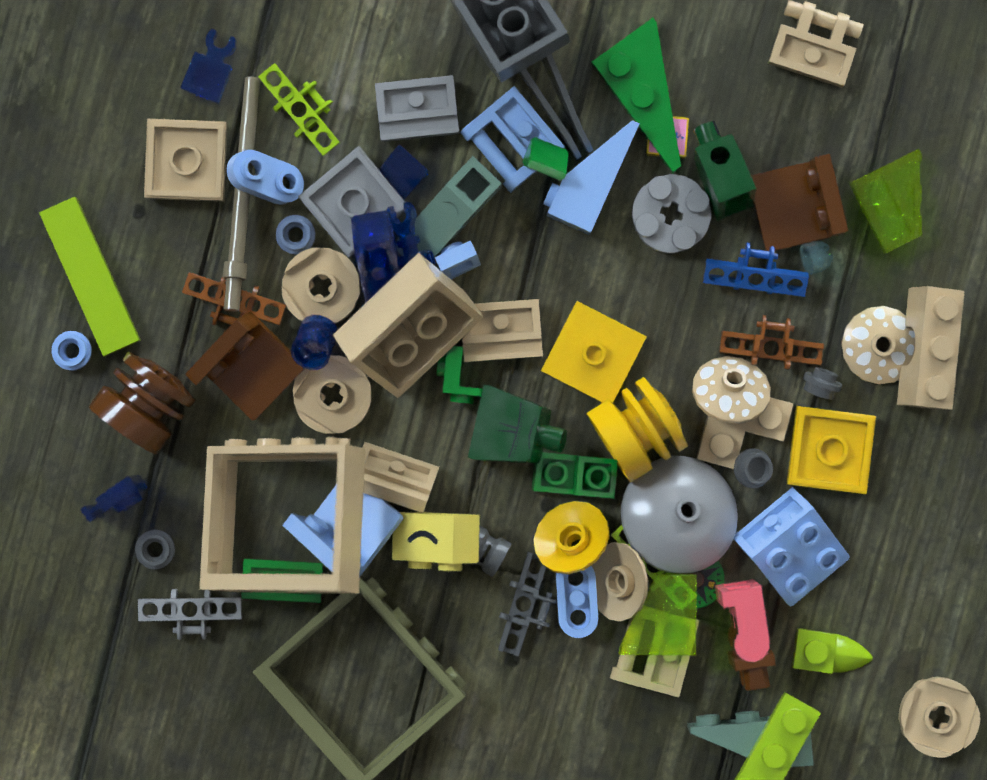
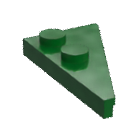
(638, 80)

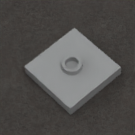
(349, 190)

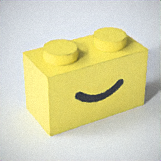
(437, 539)

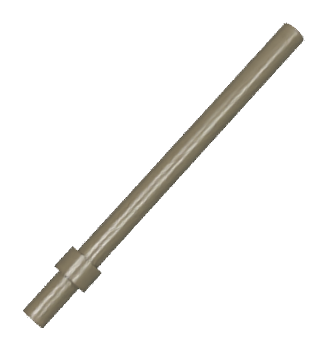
(235, 269)

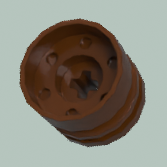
(142, 403)

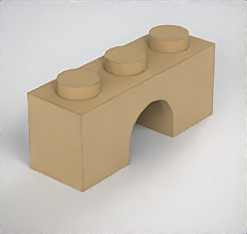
(936, 322)

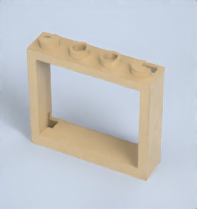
(220, 516)

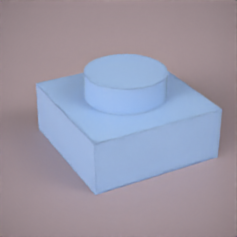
(457, 259)

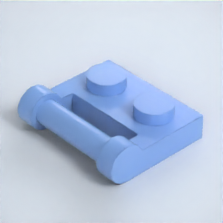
(518, 125)

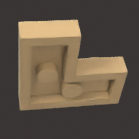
(723, 441)

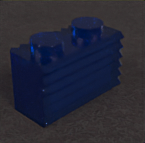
(374, 250)

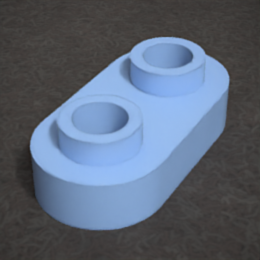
(267, 179)
(574, 598)

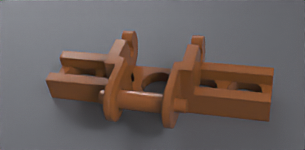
(220, 296)
(760, 340)

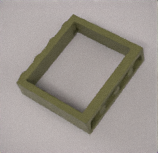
(315, 726)

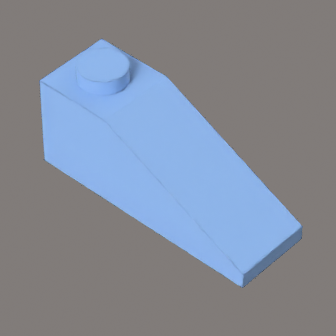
(588, 184)

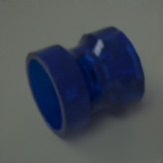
(314, 342)

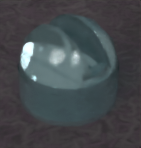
(814, 257)

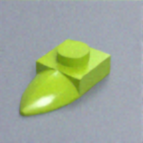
(827, 652)

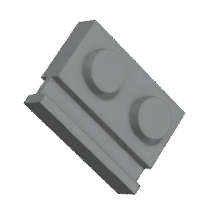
(417, 108)

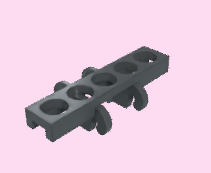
(533, 595)

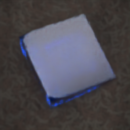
(403, 171)

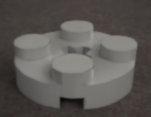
(661, 193)

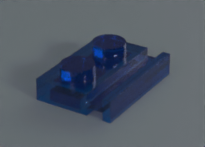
(119, 498)

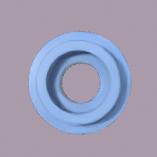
(59, 350)

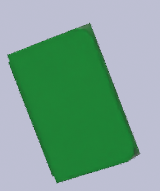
(546, 158)

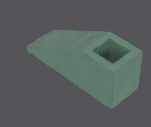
(455, 206)
(741, 734)

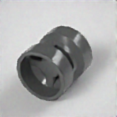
(496, 553)

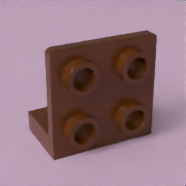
(799, 204)
(248, 365)

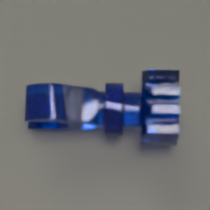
(405, 232)

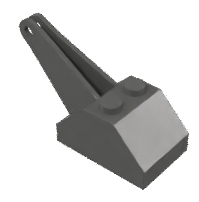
(515, 37)

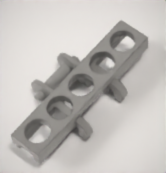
(178, 615)

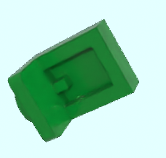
(450, 368)

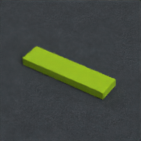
(89, 276)

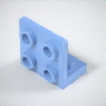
(317, 530)
(792, 546)

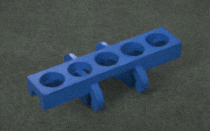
(768, 274)

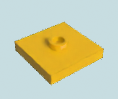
(593, 353)
(831, 450)

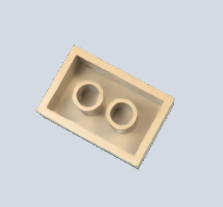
(407, 326)

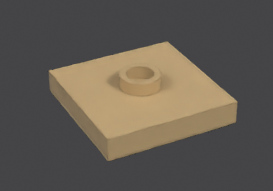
(185, 160)

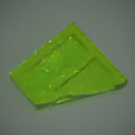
(892, 201)
(667, 619)

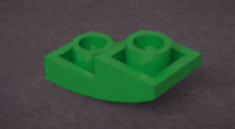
(575, 475)

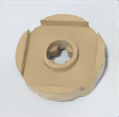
(326, 264)
(338, 416)
(950, 736)

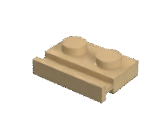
(505, 332)
(398, 477)

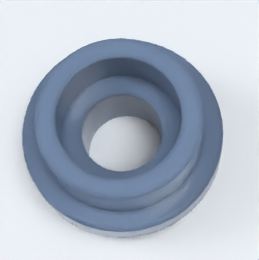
(287, 225)

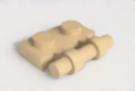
(811, 54)

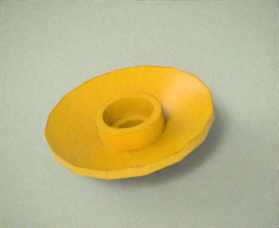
(564, 526)

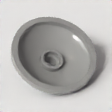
(659, 529)

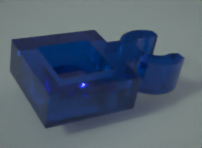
(208, 74)

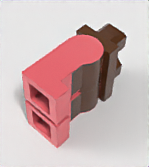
(748, 632)

